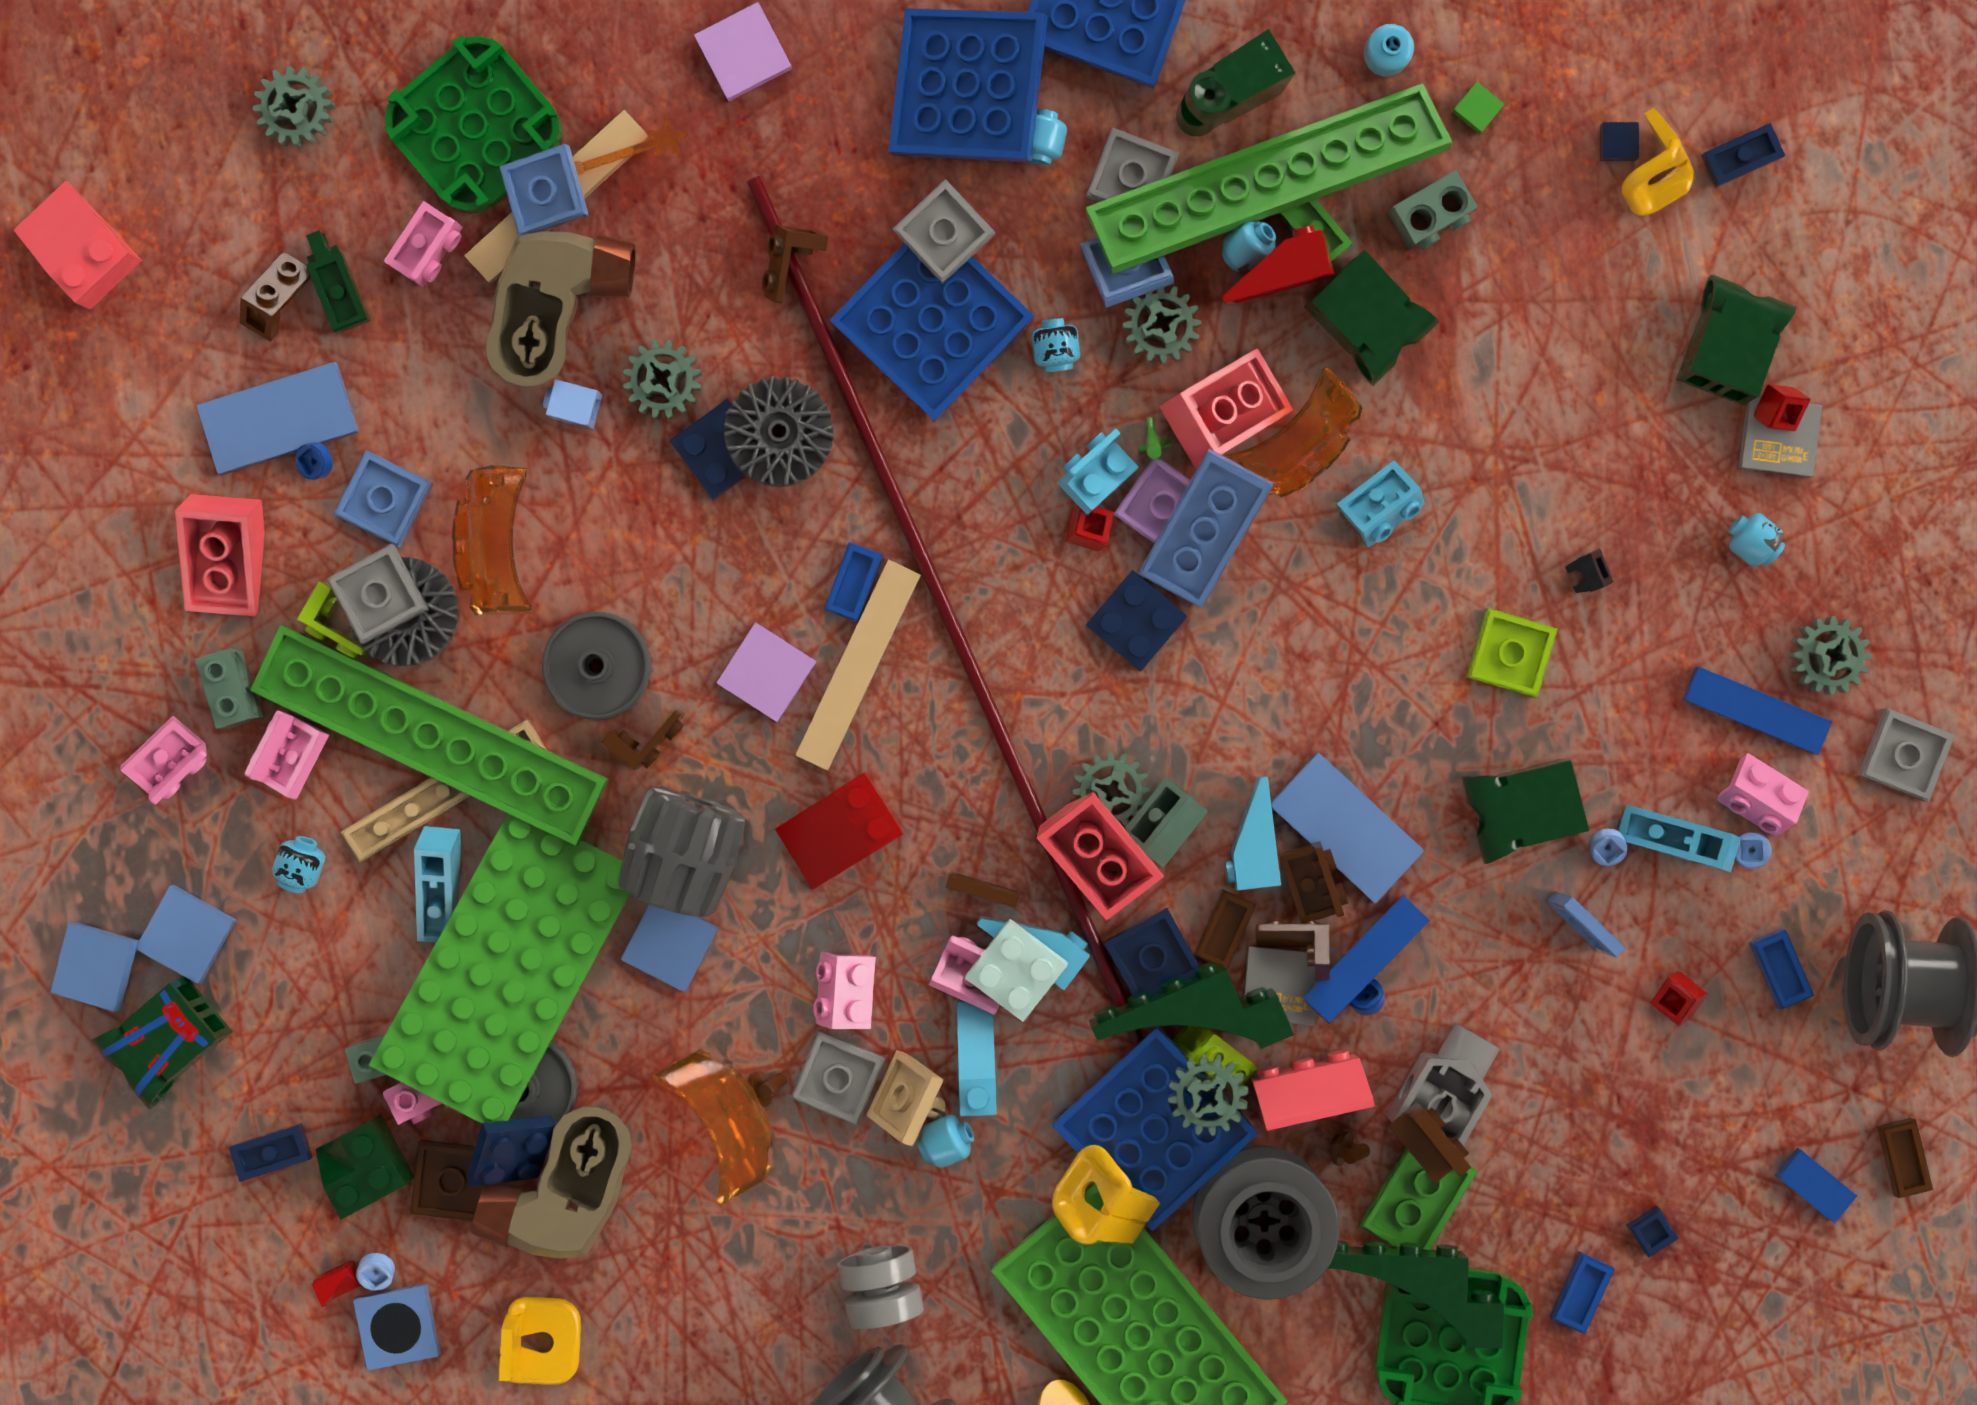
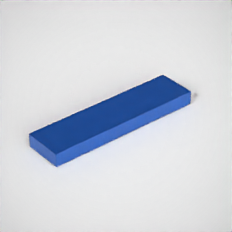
(1757, 710)
(1366, 959)

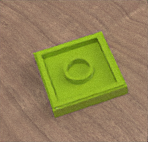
(1511, 652)

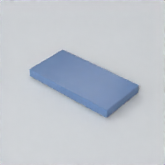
(277, 418)
(1205, 528)
(1361, 836)

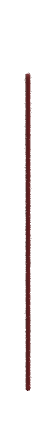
(941, 599)

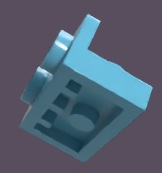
(1098, 473)
(1382, 503)

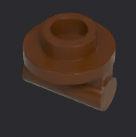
(766, 1087)
(1345, 1150)

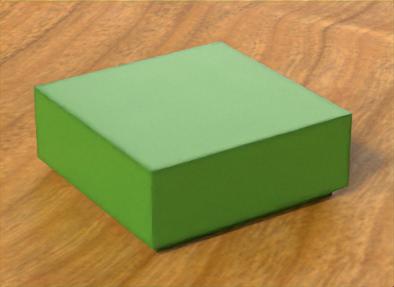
(1478, 108)

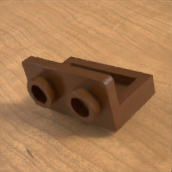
(1311, 882)
(1428, 1144)

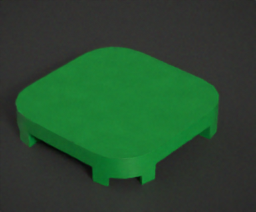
(469, 119)
(1426, 1362)

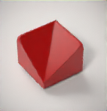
(1781, 407)
(1089, 530)
(1678, 998)
(335, 1282)

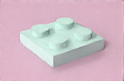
(1016, 970)

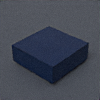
(1619, 141)
(1652, 1231)

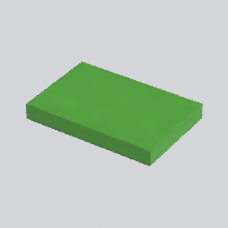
(1413, 1205)

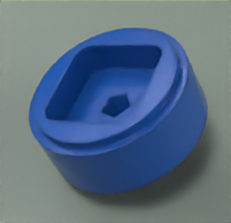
(314, 461)
(1369, 1000)

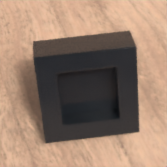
(1594, 570)

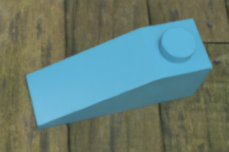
(1679, 838)
(1254, 848)
(436, 880)
(1069, 947)
(976, 1061)

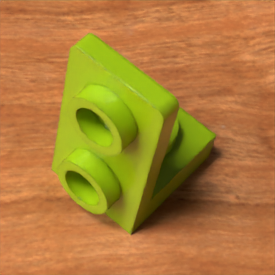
(323, 604)
(1200, 1040)

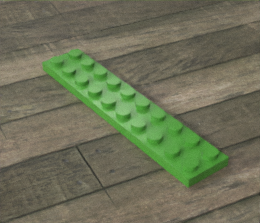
(1268, 178)
(429, 735)

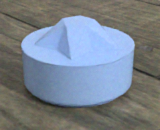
(1607, 847)
(1753, 850)
(375, 1271)

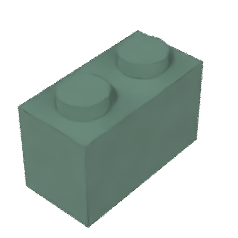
(1165, 821)

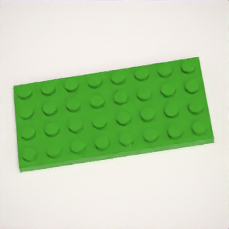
(504, 971)
(1130, 1321)

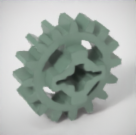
(280, 111)
(1168, 340)
(648, 389)
(1822, 667)
(1117, 774)
(1221, 1104)

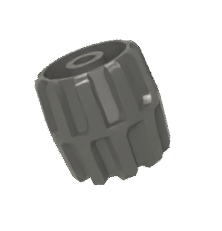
(681, 852)

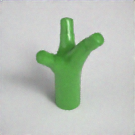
(1154, 442)

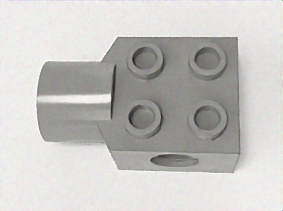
(1450, 1083)

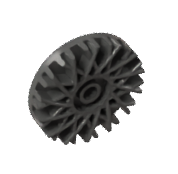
(773, 459)
(428, 632)
(569, 662)
(551, 1087)

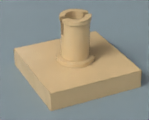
(906, 1098)

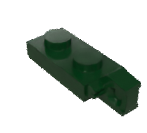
(335, 285)

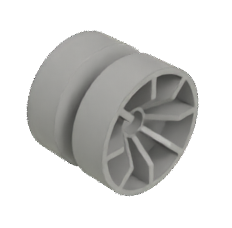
(880, 1286)

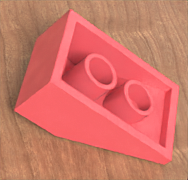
(76, 246)
(1226, 407)
(221, 553)

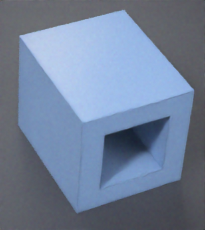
(572, 404)

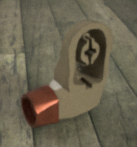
(540, 299)
(572, 1194)

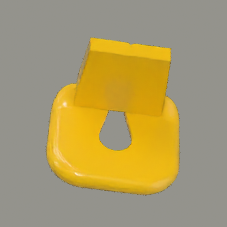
(1646, 198)
(1124, 1207)
(533, 1316)

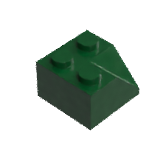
(362, 1167)

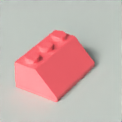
(1098, 854)
(1310, 1090)

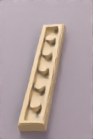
(494, 249)
(858, 665)
(412, 810)

